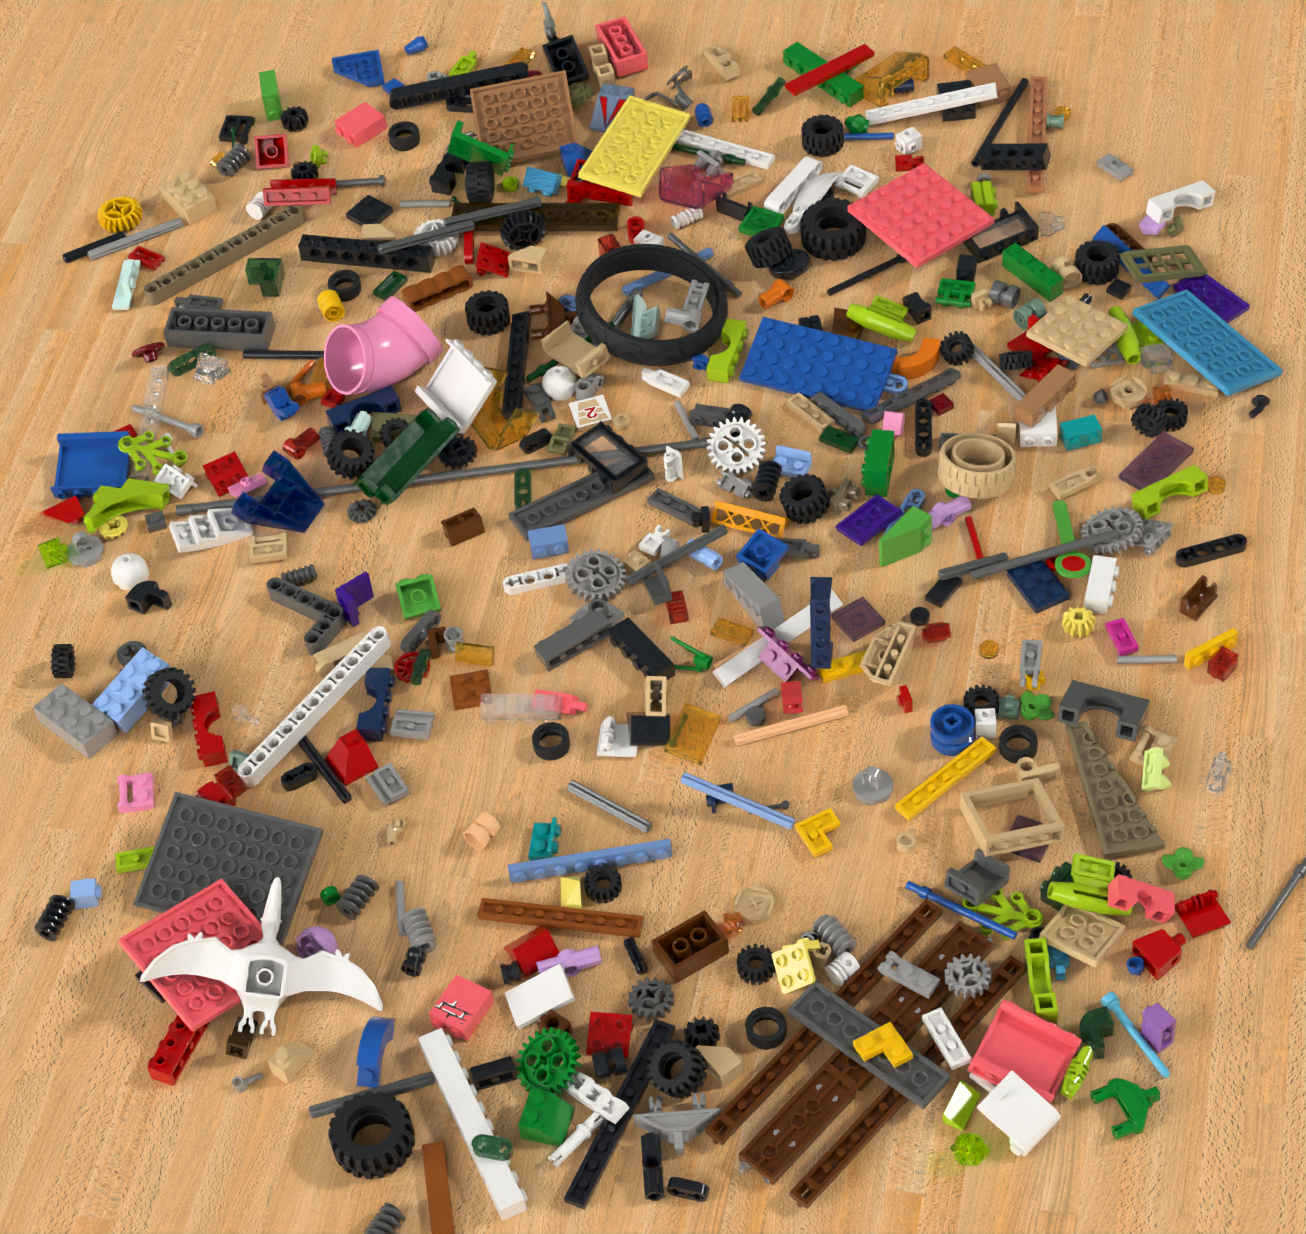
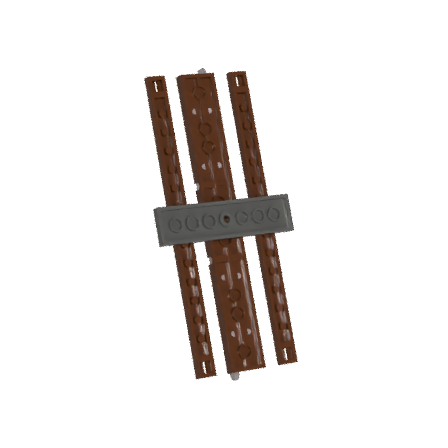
(844, 1073)

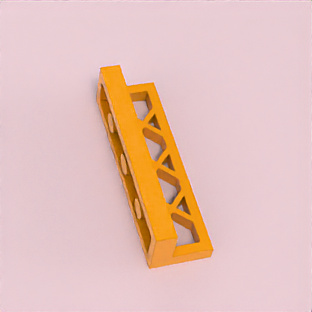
(763, 516)

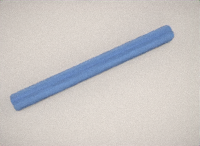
(658, 276)
(737, 800)

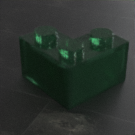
(266, 273)

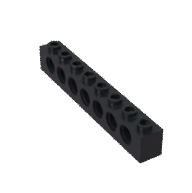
(364, 253)

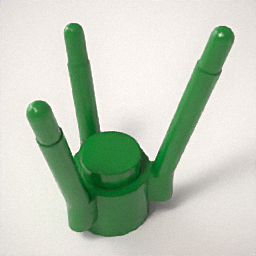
(702, 660)

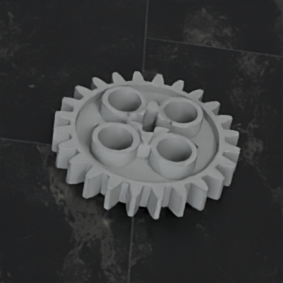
(1126, 521)
(595, 575)

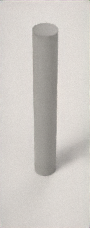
(426, 203)
(688, 424)
(1147, 659)
(757, 702)
(400, 907)

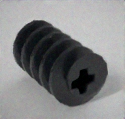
(767, 480)
(54, 917)

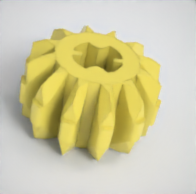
(1078, 621)

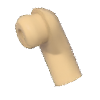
(394, 829)

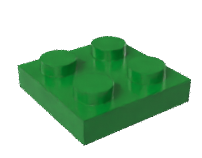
(758, 220)

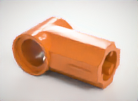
(779, 291)
(302, 393)

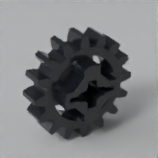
(458, 452)

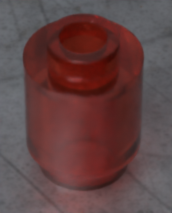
(936, 632)

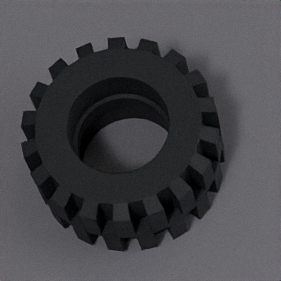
(822, 135)
(480, 182)
(768, 247)
(1097, 262)
(487, 312)
(350, 441)
(801, 488)
(183, 688)
(664, 1060)

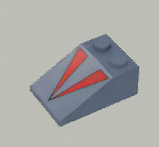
(608, 104)

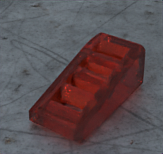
(677, 616)

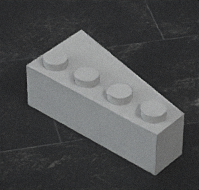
(754, 596)

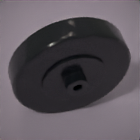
(792, 266)

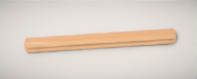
(790, 725)

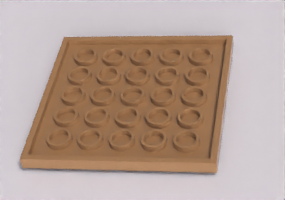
(527, 113)

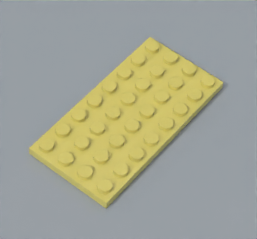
(634, 146)

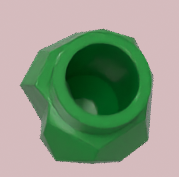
(857, 124)

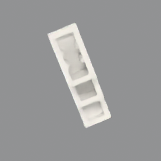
(596, 1097)

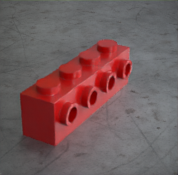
(174, 1051)

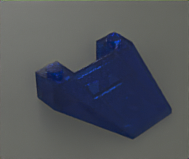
(288, 502)

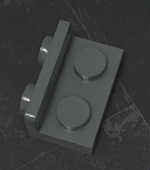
(708, 415)

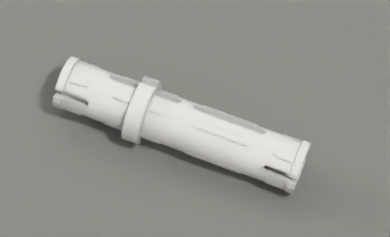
(583, 1132)

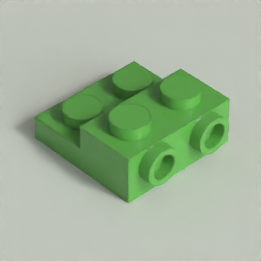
(417, 596)

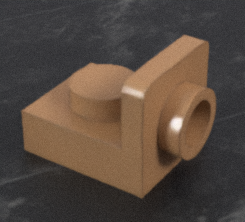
(266, 385)

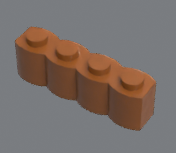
(433, 290)

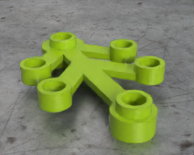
(150, 450)
(1007, 913)

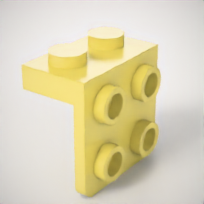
(794, 965)

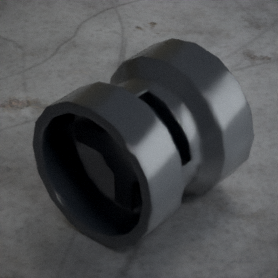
(414, 959)

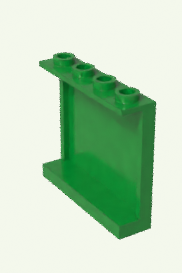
(475, 150)

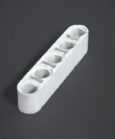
(790, 187)

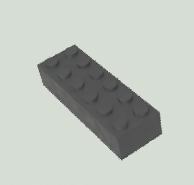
(220, 328)

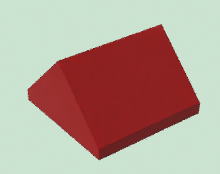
(532, 948)

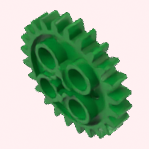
(548, 1061)

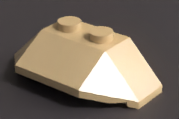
(889, 653)

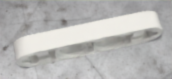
(538, 576)

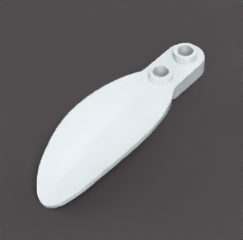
(809, 194)

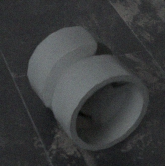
(1005, 294)

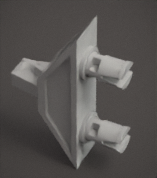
(677, 1125)

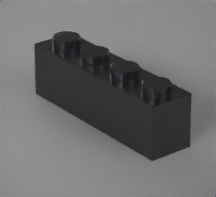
(640, 650)

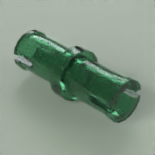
(420, 667)

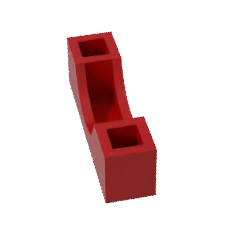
(212, 746)

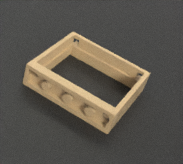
(1015, 839)

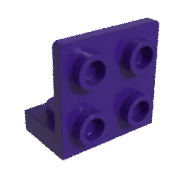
(353, 595)

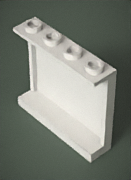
(458, 386)

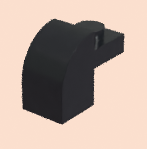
(145, 595)

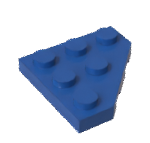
(360, 67)

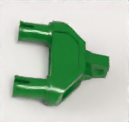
(1131, 1100)

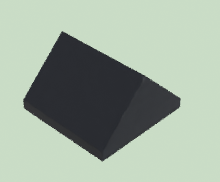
(648, 729)

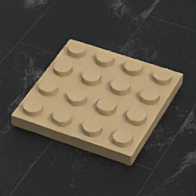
(1077, 330)

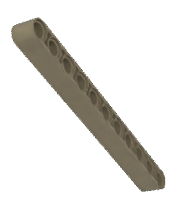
(224, 254)

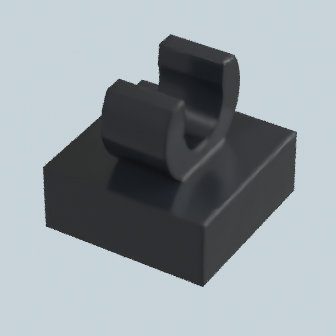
(702, 519)

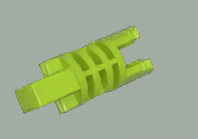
(1076, 1072)

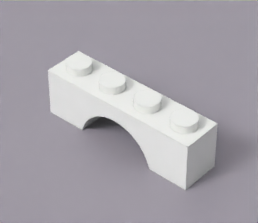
(1197, 195)

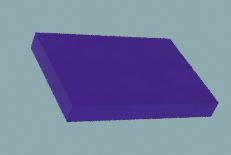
(869, 520)

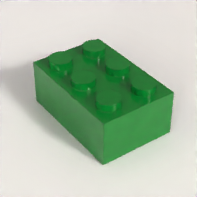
(878, 463)

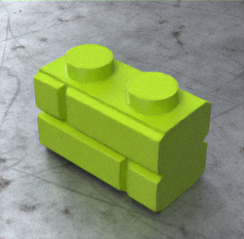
(983, 195)

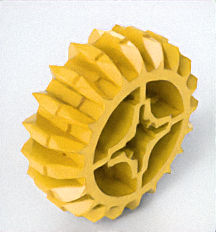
(120, 214)

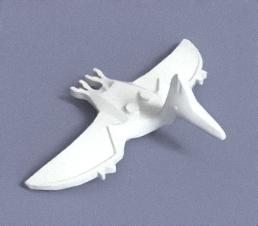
(265, 971)

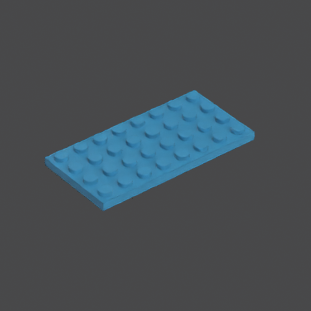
(1207, 342)

